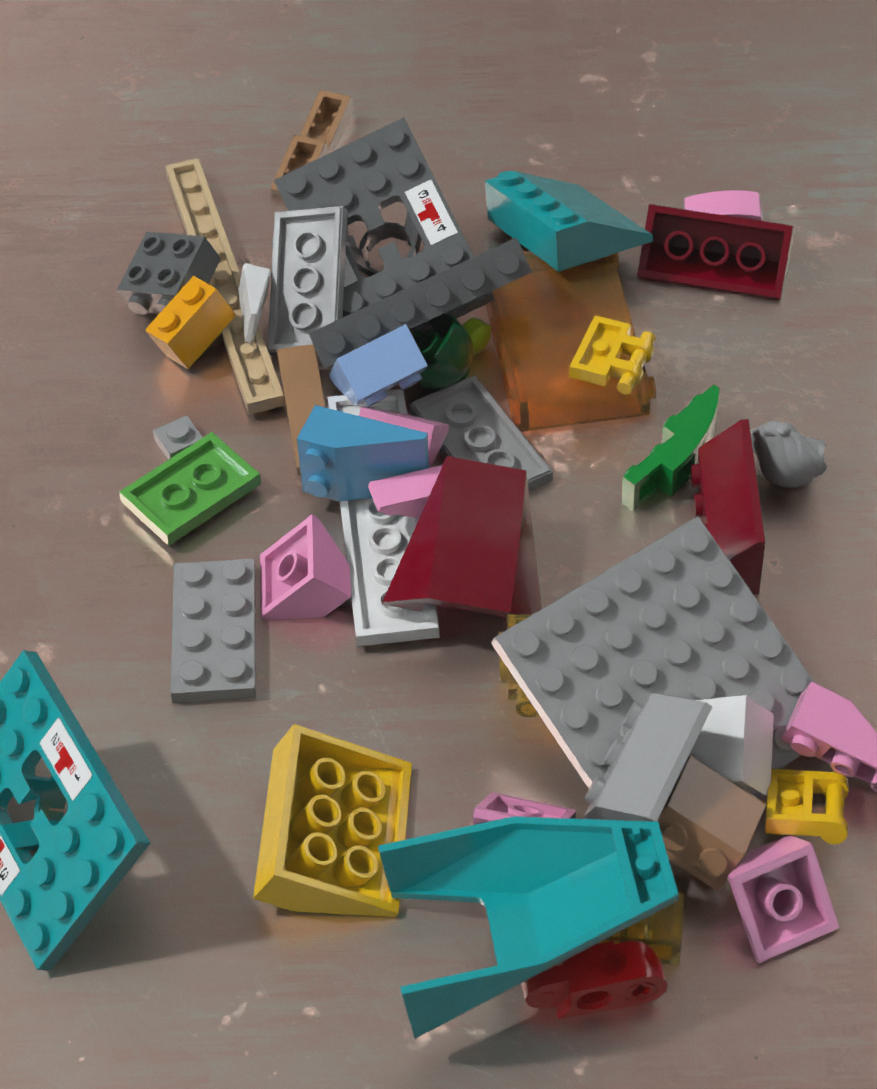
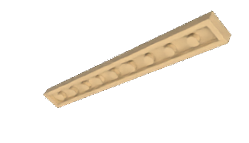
(200, 218)

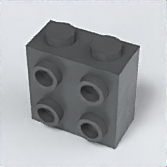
(163, 267)

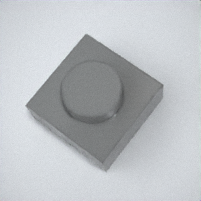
(176, 436)

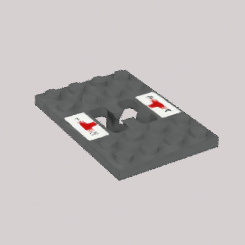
(365, 180)

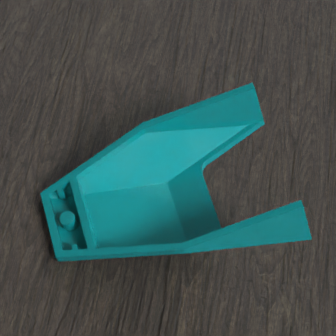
(545, 891)

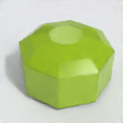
(479, 332)

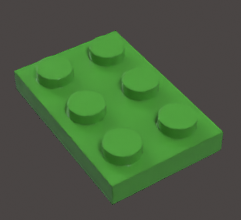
(190, 488)

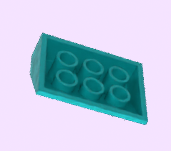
(559, 219)

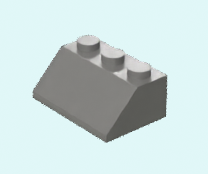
(647, 759)

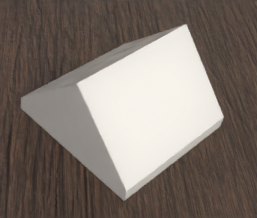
(738, 742)

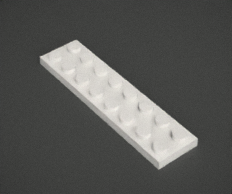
(374, 551)

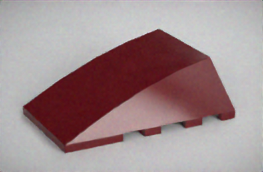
(472, 545)

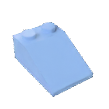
(378, 366)

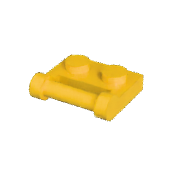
(791, 804)

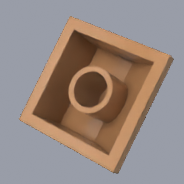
(708, 823)

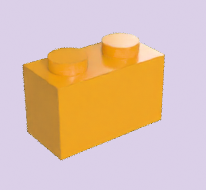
(190, 322)

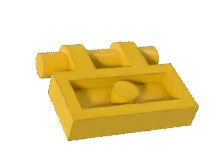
(600, 354)

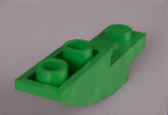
(670, 462)

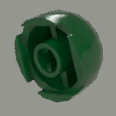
(446, 351)

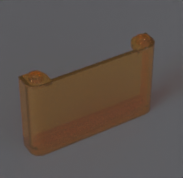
(537, 333)

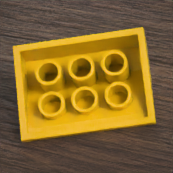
(324, 825)

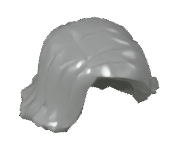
(786, 455)

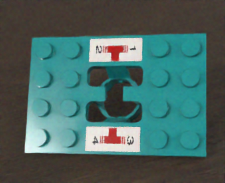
(78, 853)

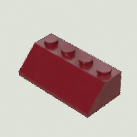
(716, 251)
(730, 500)

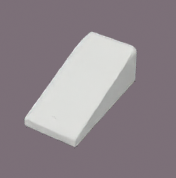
(252, 297)

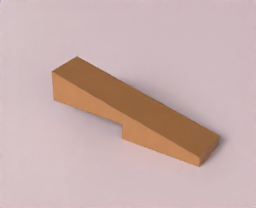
(320, 132)
(300, 388)

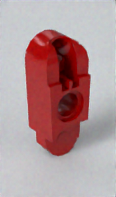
(599, 980)

